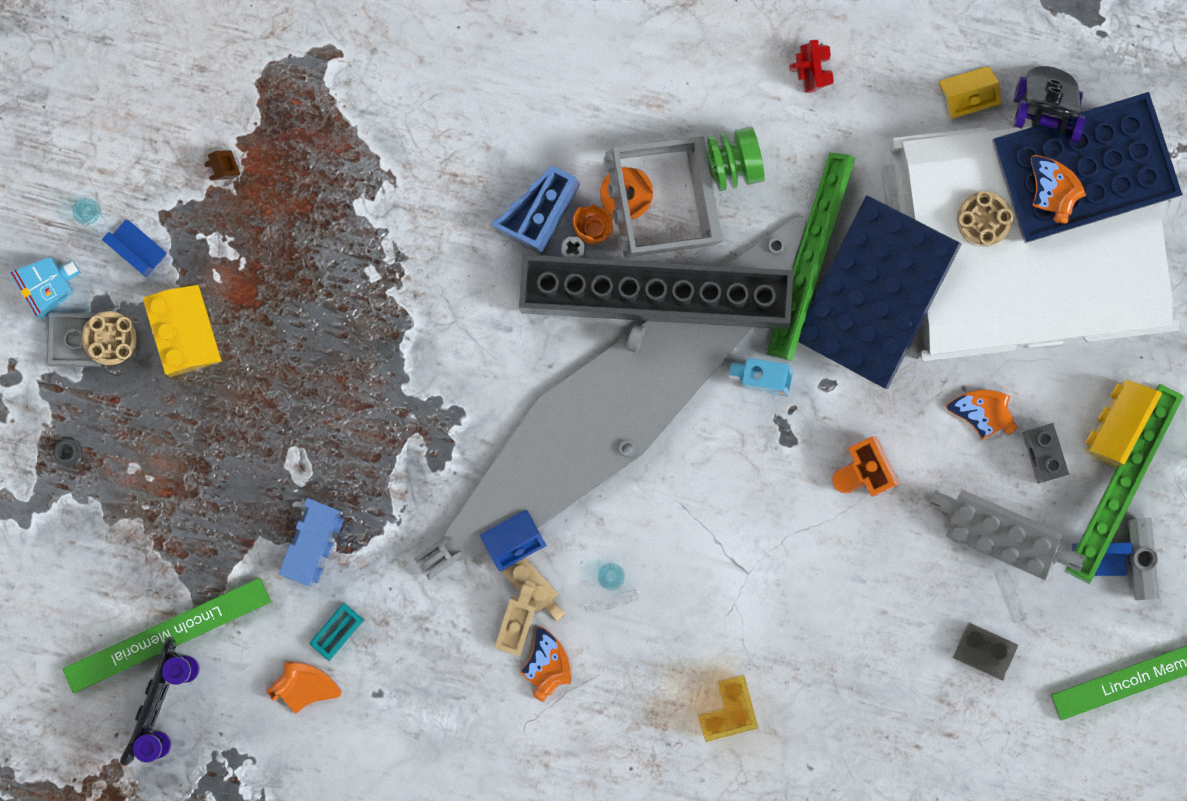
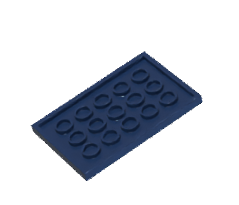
(1117, 161)
(877, 291)

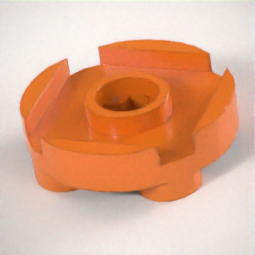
(641, 196)

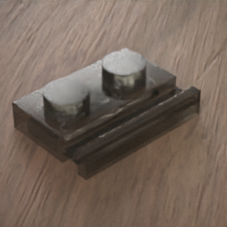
(985, 651)

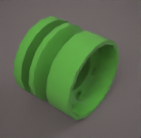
(735, 158)

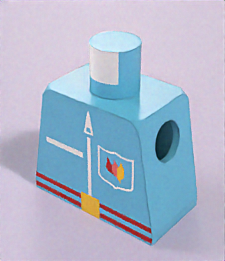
(45, 284)
(774, 380)

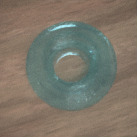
(78, 209)
(602, 576)

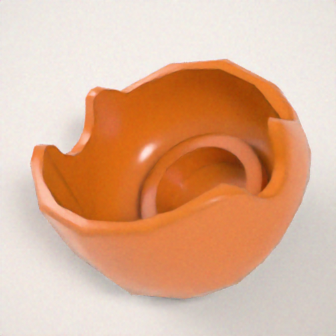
(592, 224)

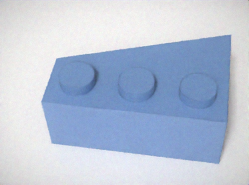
(539, 210)
(311, 543)

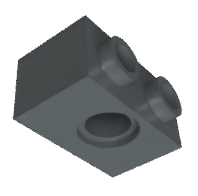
(1045, 453)

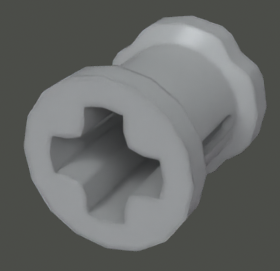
(573, 241)

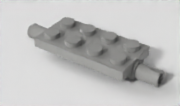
(1005, 534)

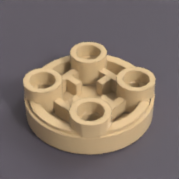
(984, 219)
(108, 338)

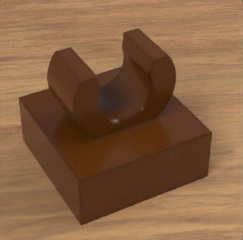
(223, 165)

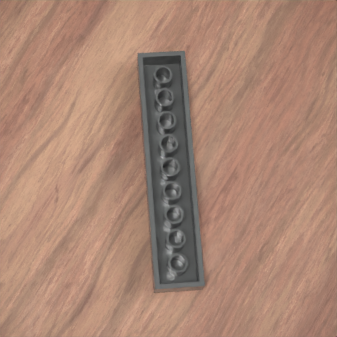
(656, 291)

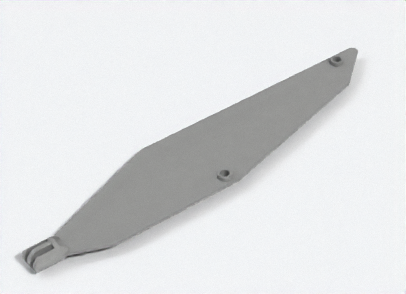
(581, 424)

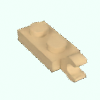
(543, 592)
(517, 621)

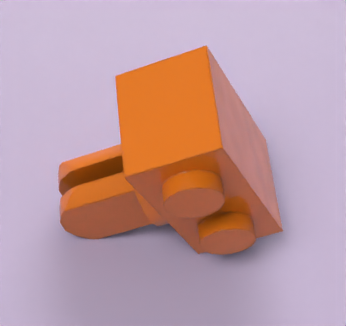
(869, 469)

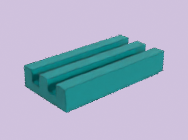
(351, 614)

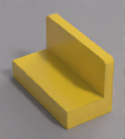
(971, 92)

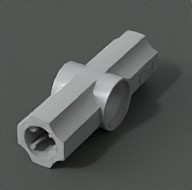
(1144, 578)

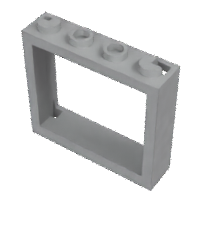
(702, 188)

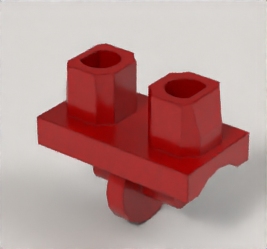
(809, 66)

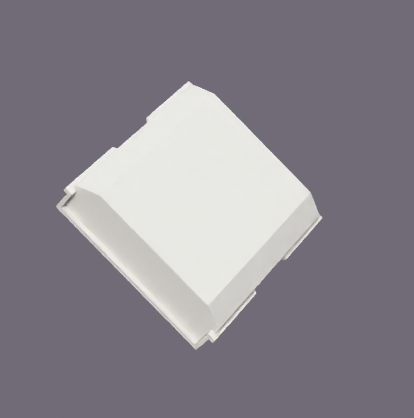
(1056, 289)

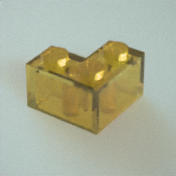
(735, 715)

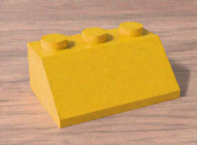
(182, 330)
(1121, 422)

